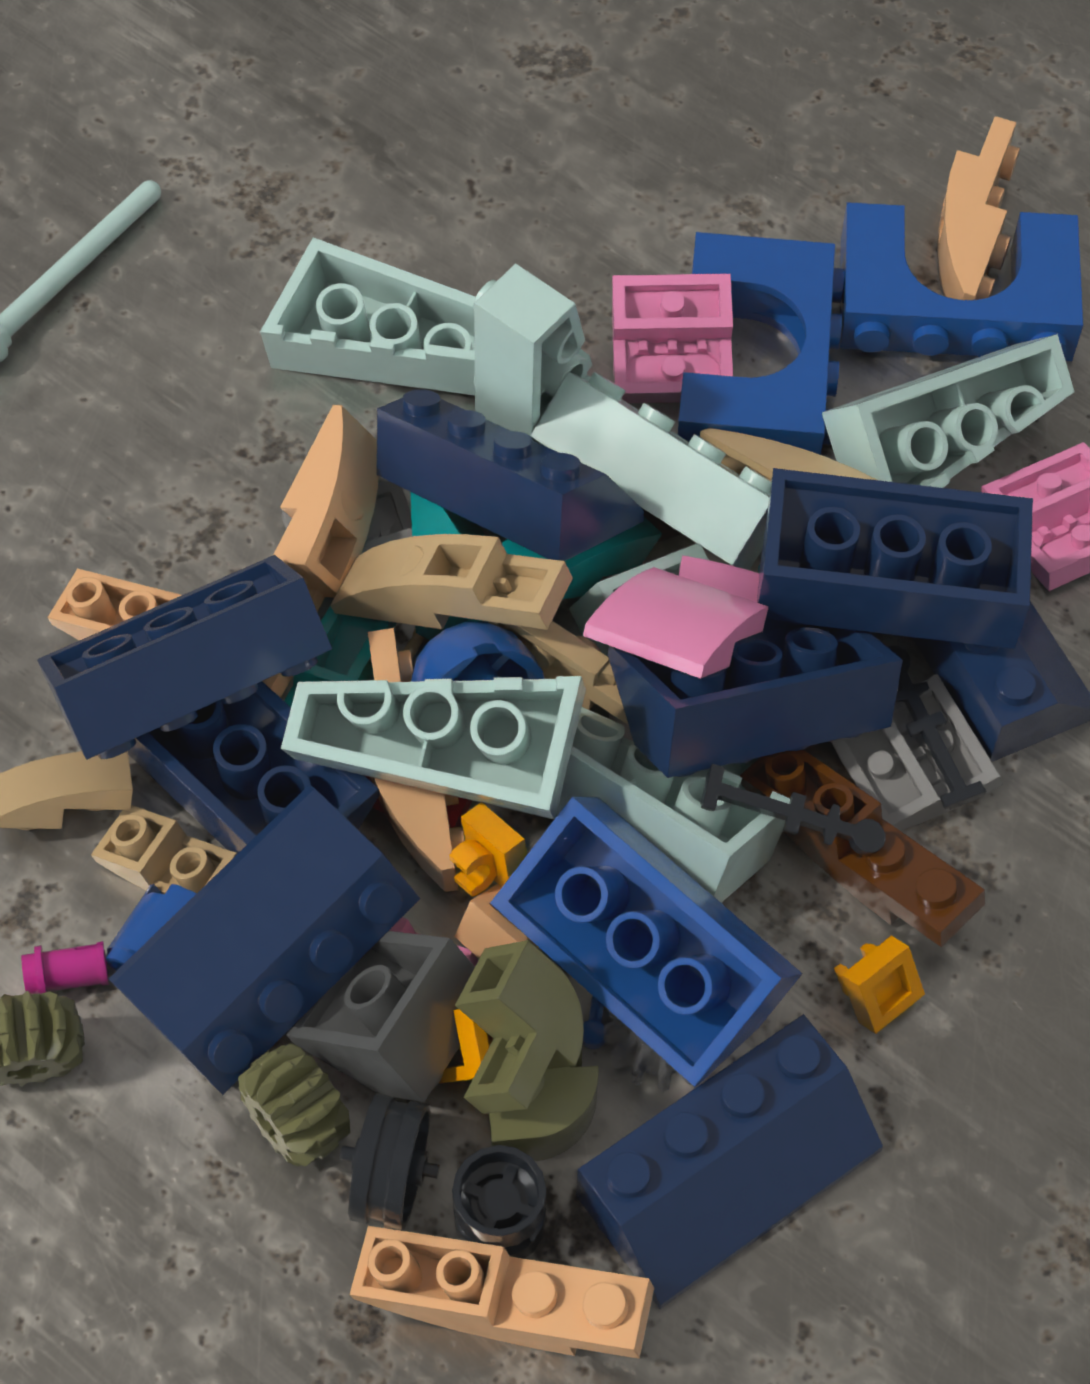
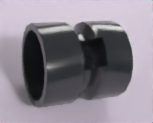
(500, 1200)

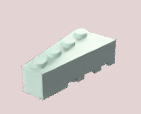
(371, 324)
(523, 348)
(951, 417)
(659, 469)
(465, 739)
(711, 846)

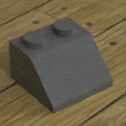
(391, 1016)

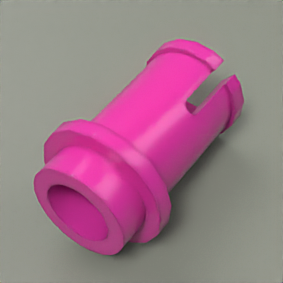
(64, 968)

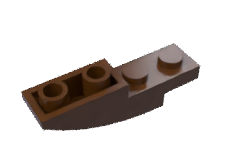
(896, 880)

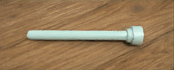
(75, 261)

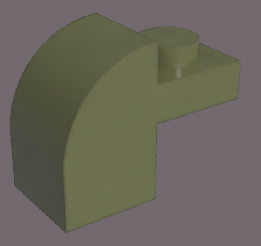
(533, 1024)
(554, 1117)

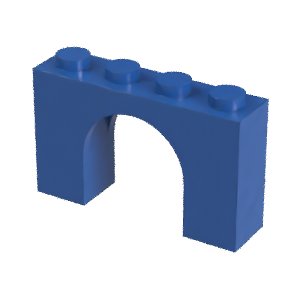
(793, 291)
(893, 311)

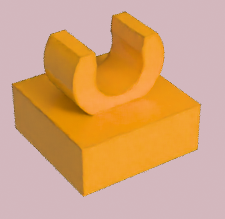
(489, 852)
(881, 983)

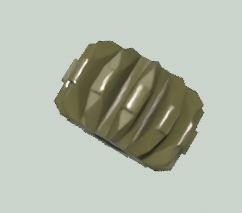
(38, 1037)
(294, 1105)

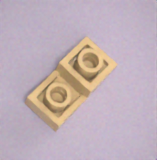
(40, 790)
(157, 851)

